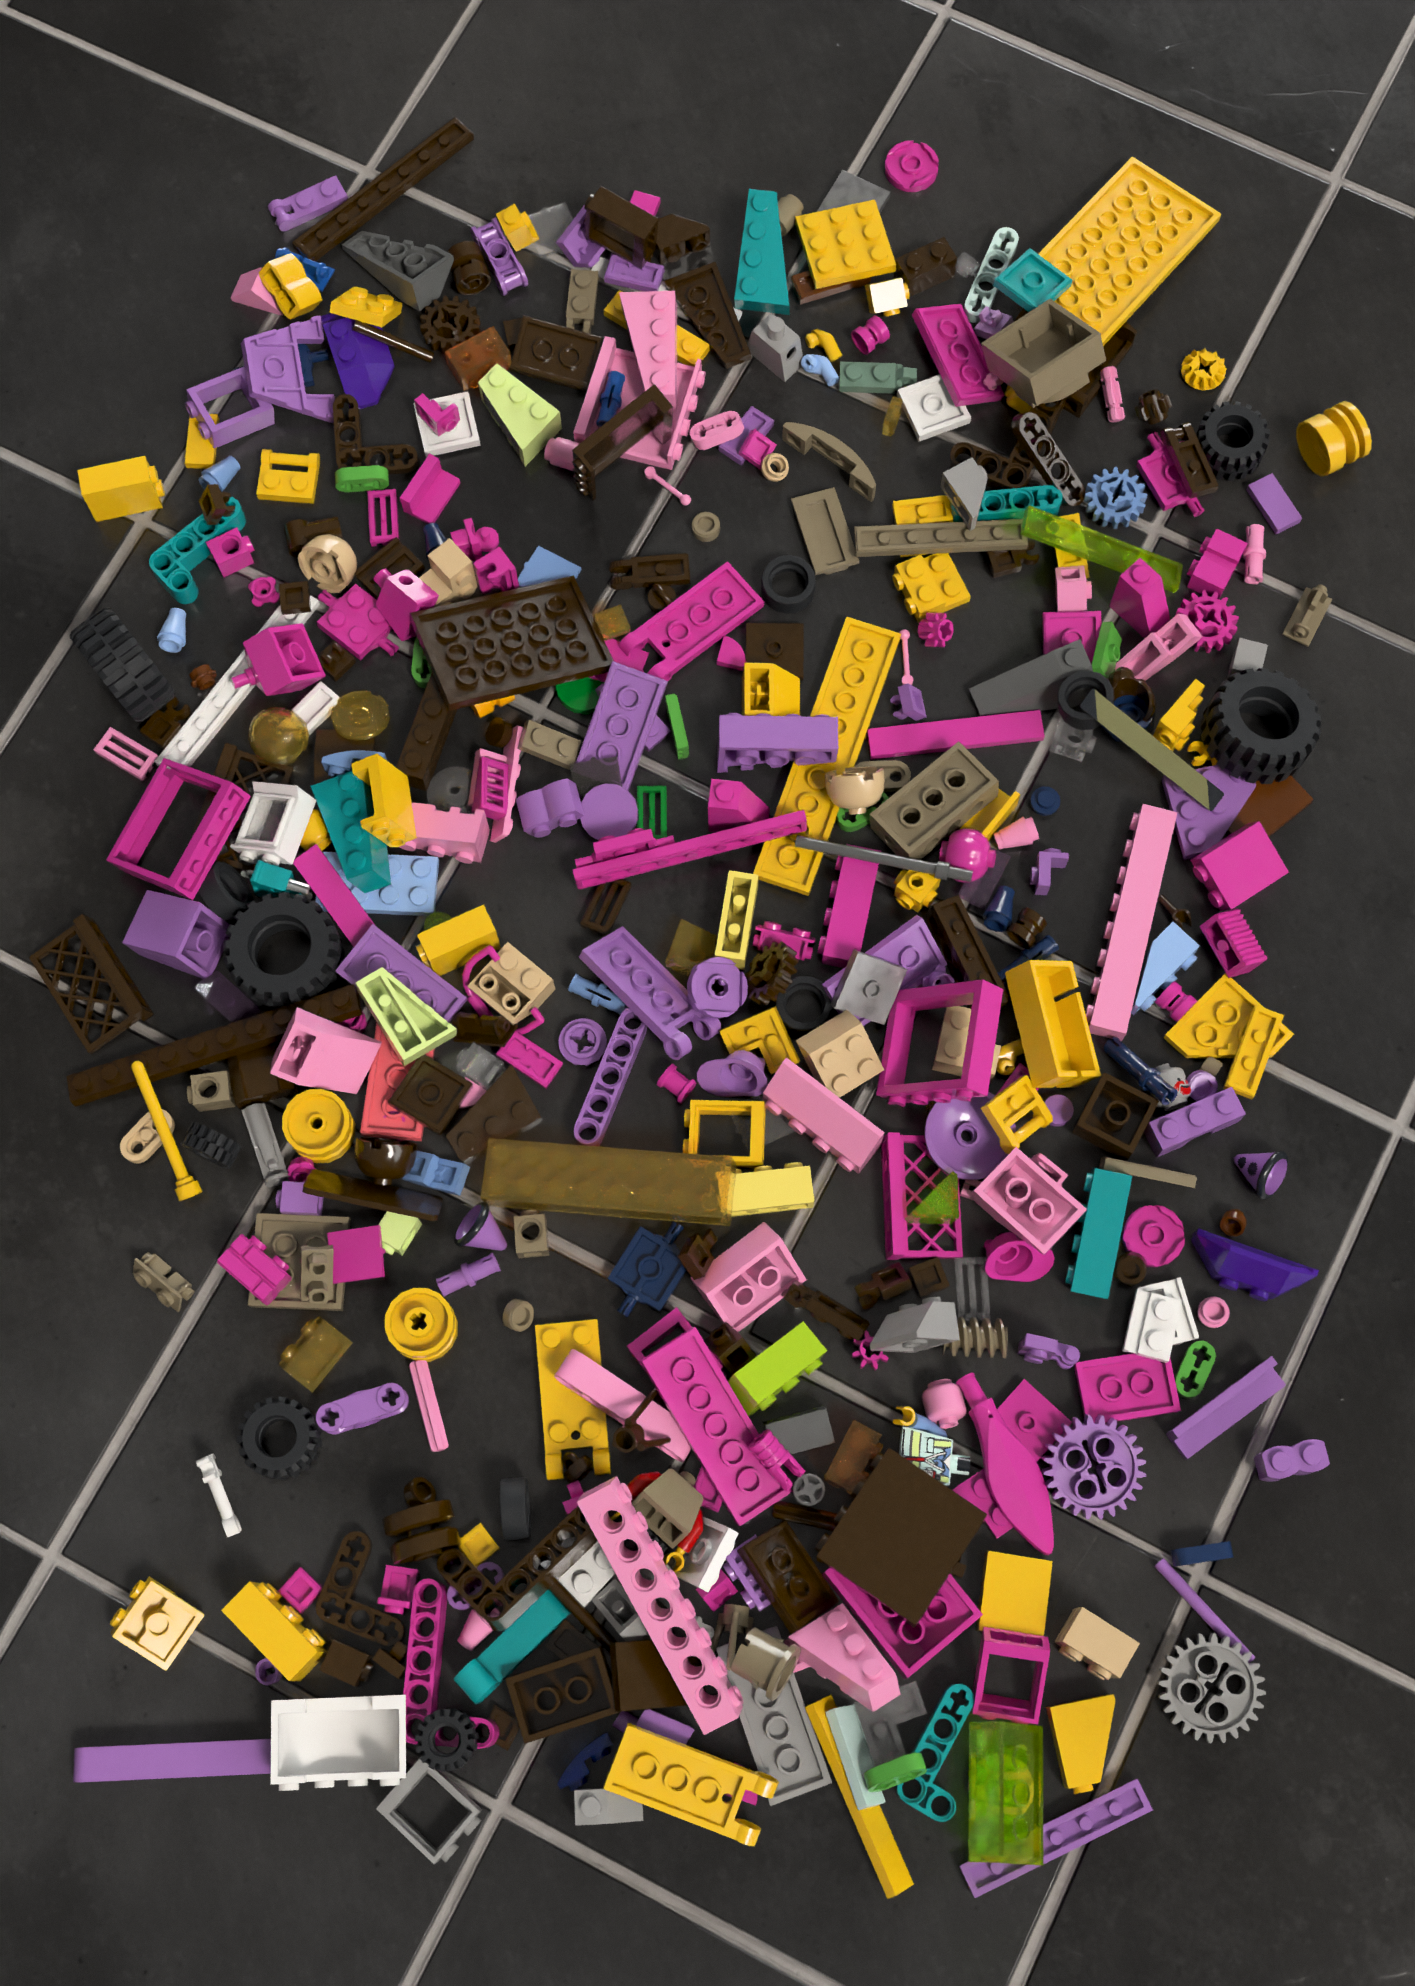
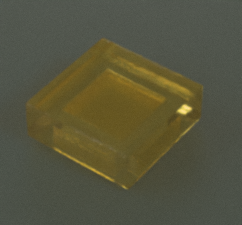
(892, 416)

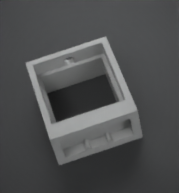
(400, 1792)

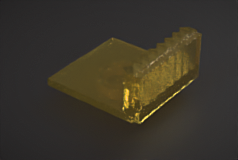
(690, 947)

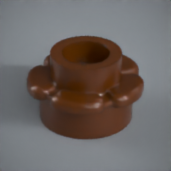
(203, 677)

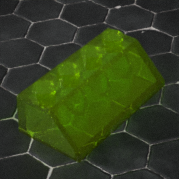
(1005, 1793)

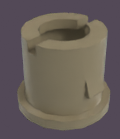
(766, 1662)

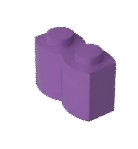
(550, 807)
(1297, 1459)

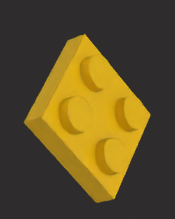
(366, 307)

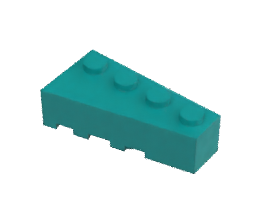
(761, 268)
(343, 805)
(1100, 1232)

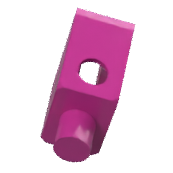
(400, 597)

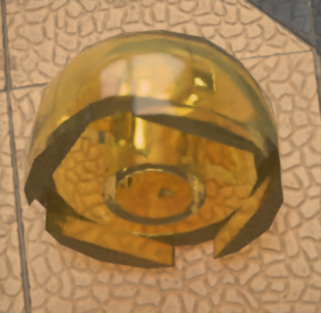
(278, 735)

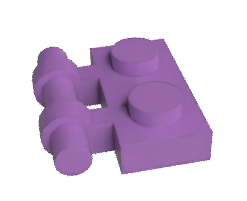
(1040, 1348)

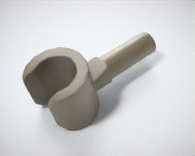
(1211, 1066)

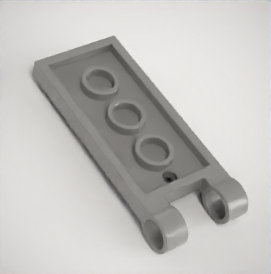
(780, 1735)

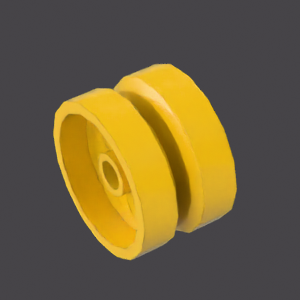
(308, 1111)
(408, 1311)

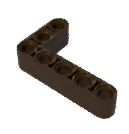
(1015, 463)
(524, 1572)

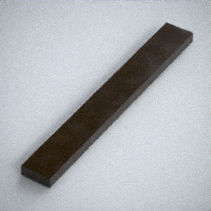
(383, 190)

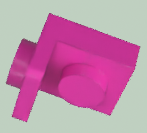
(436, 418)

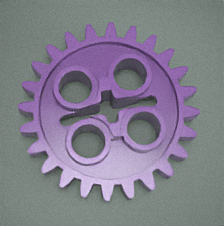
(1068, 1477)

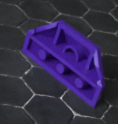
(361, 361)
(1249, 1268)

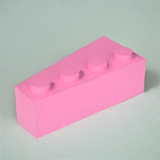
(653, 335)

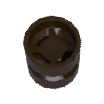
(468, 268)

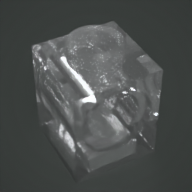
(1063, 746)
(479, 1066)

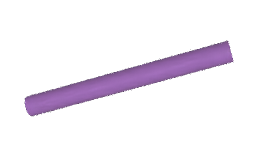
(1198, 1604)

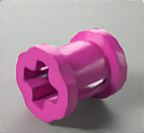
(676, 1083)

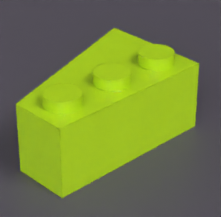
(777, 1369)

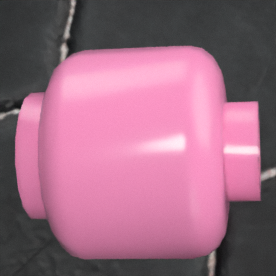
(944, 1403)

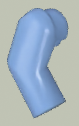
(820, 365)

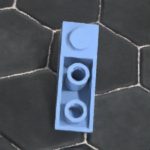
(1165, 956)

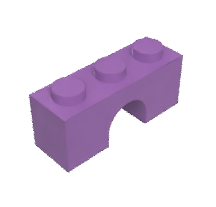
(1194, 1120)

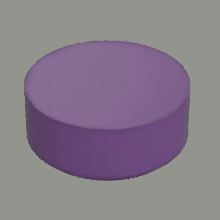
(1202, 1084)
(1060, 1108)

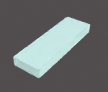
(853, 1754)

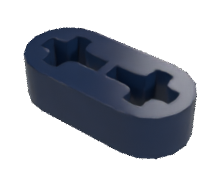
(1201, 1553)

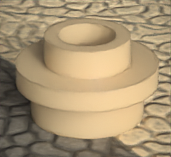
(781, 464)

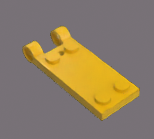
(561, 1407)
(686, 1782)

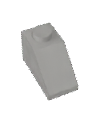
(965, 489)
(620, 1612)
(604, 1807)

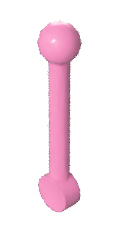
(650, 473)
(907, 678)

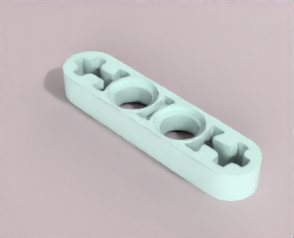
(988, 274)

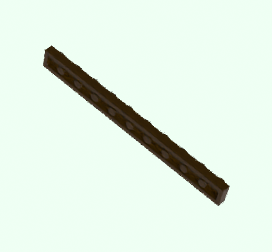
(208, 1046)

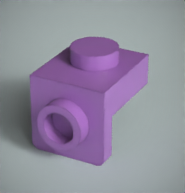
(1041, 873)

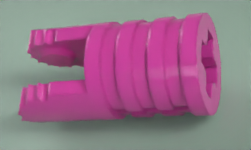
(772, 1456)

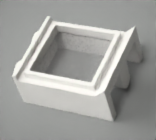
(274, 823)

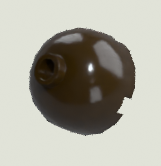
(384, 1158)

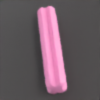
(428, 1405)

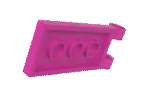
(695, 620)

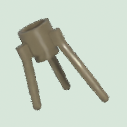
(734, 1619)

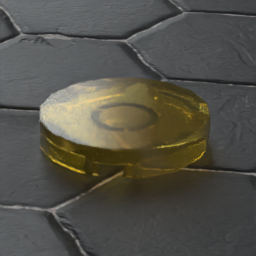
(360, 715)

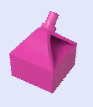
(280, 661)

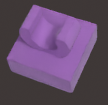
(911, 703)

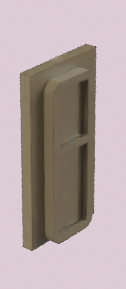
(825, 531)

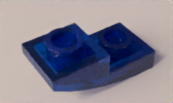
(575, 1772)

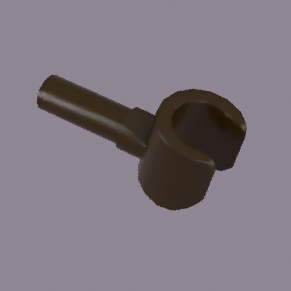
(1179, 915)

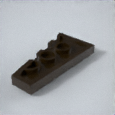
(709, 308)

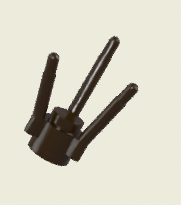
(632, 1434)

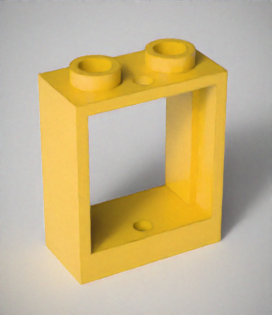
(755, 1109)

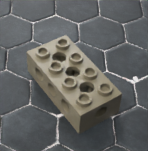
(930, 787)

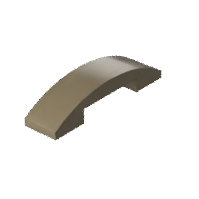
(805, 437)

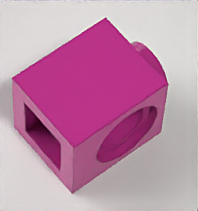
(233, 562)

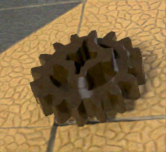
(450, 323)
(771, 972)

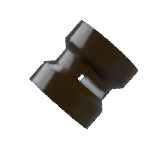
(1026, 928)

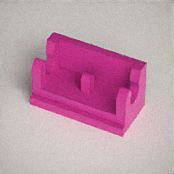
(495, 571)

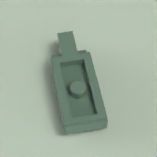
(875, 377)

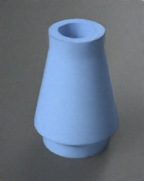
(173, 632)

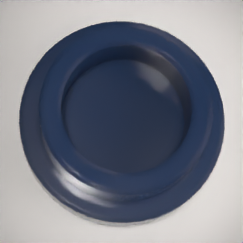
(1045, 801)

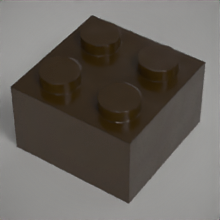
(1115, 1116)

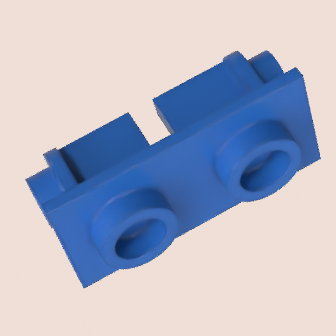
(315, 271)

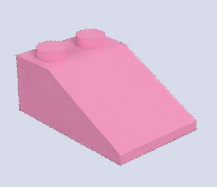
(1028, 1201)

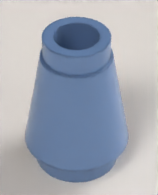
(220, 473)

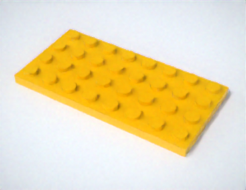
(1126, 245)

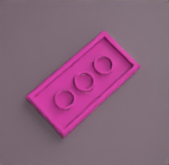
(956, 353)

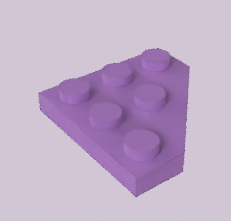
(1195, 824)

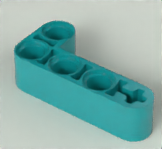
(1043, 497)
(183, 562)
(511, 1648)
(941, 1748)

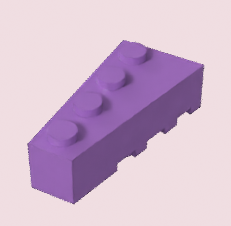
(775, 740)

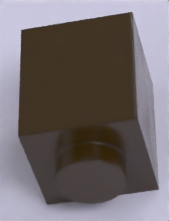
(347, 1663)

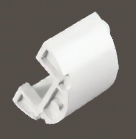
(338, 1741)

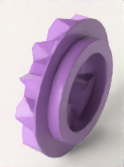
(576, 1030)

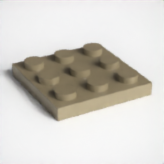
(284, 1237)

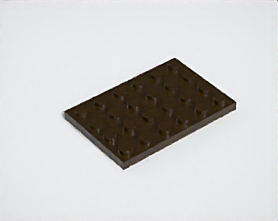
(511, 642)

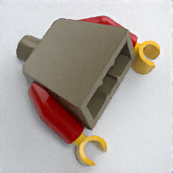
(670, 1509)

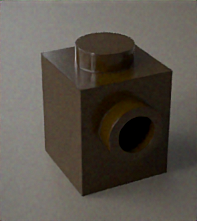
(729, 1348)

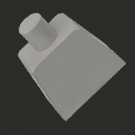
(776, 347)

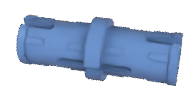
(581, 985)

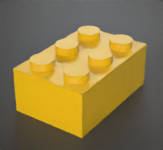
(276, 1630)

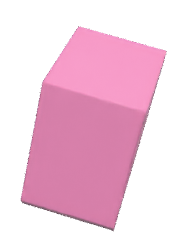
(253, 293)

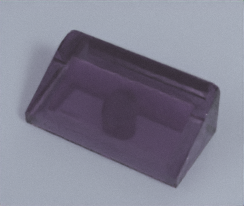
(226, 998)

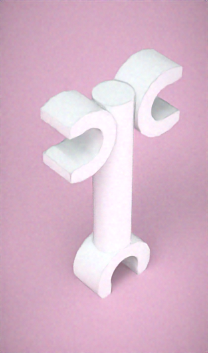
(211, 1475)

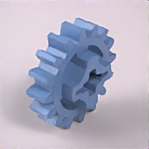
(1126, 506)

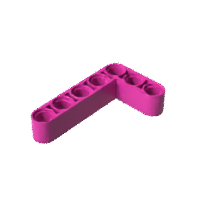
(431, 1676)

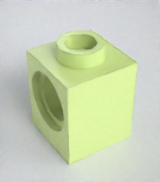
(398, 1232)

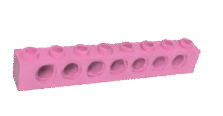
(707, 1709)

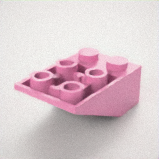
(323, 1054)

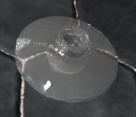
(441, 784)

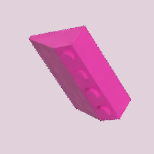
(902, 1644)

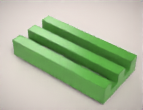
(677, 726)

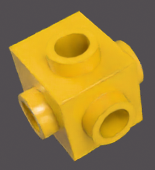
(915, 889)

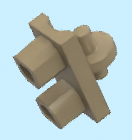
(316, 1274)

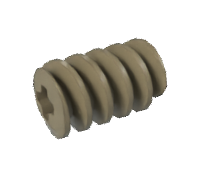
(980, 1337)

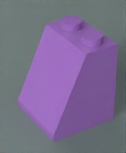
(177, 933)

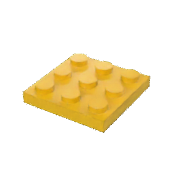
(845, 244)

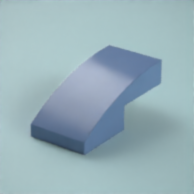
(438, 1173)

